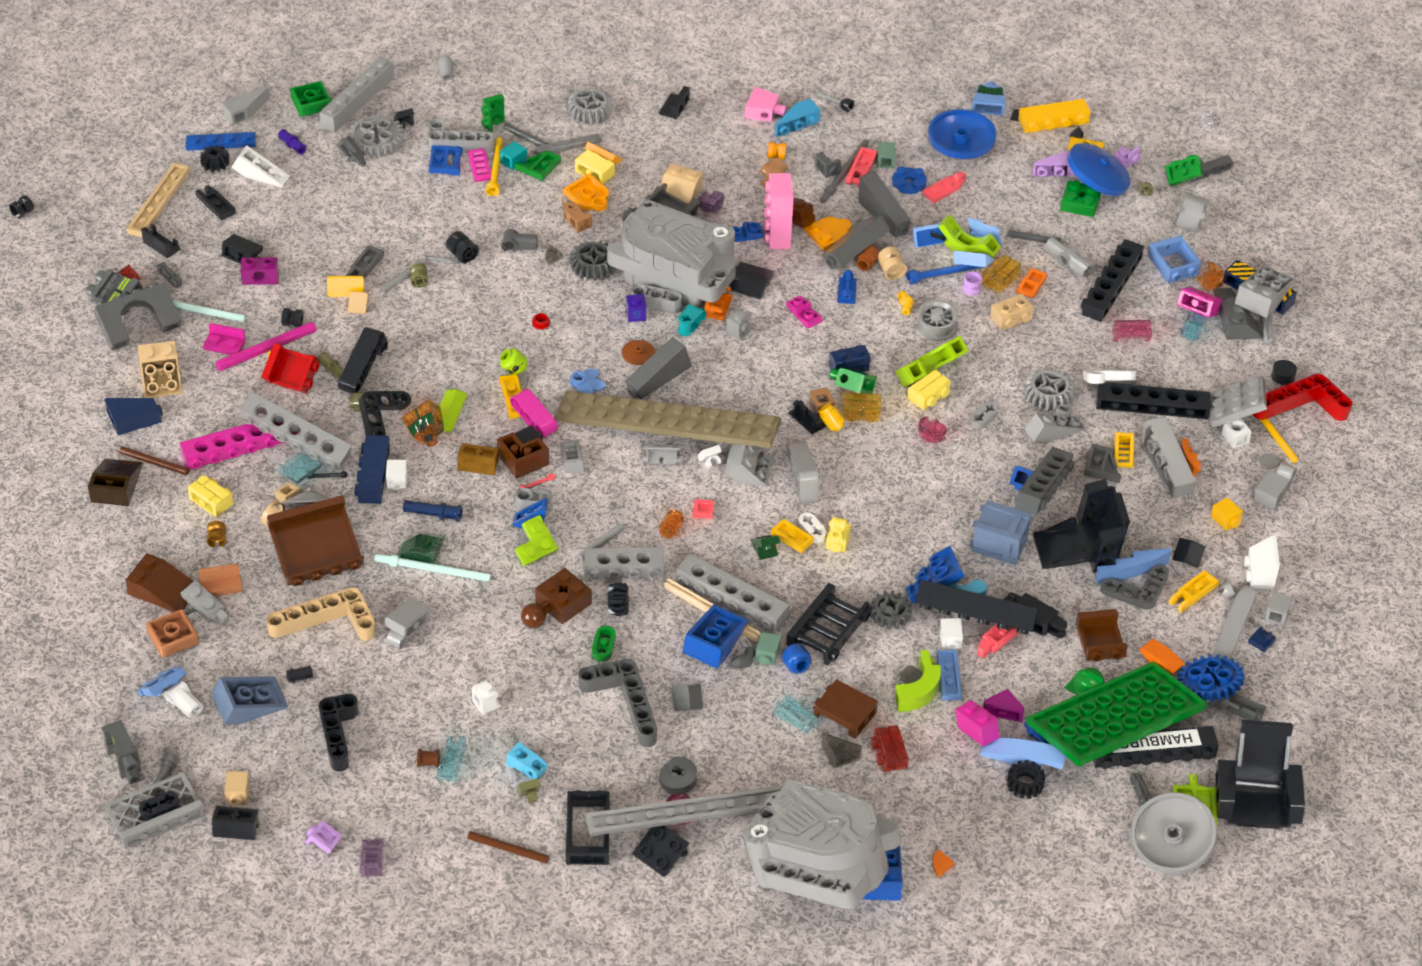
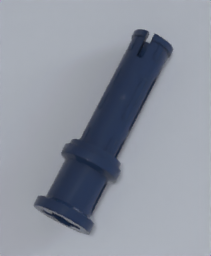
(441, 511)

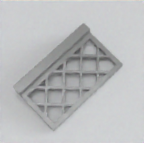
(148, 829)

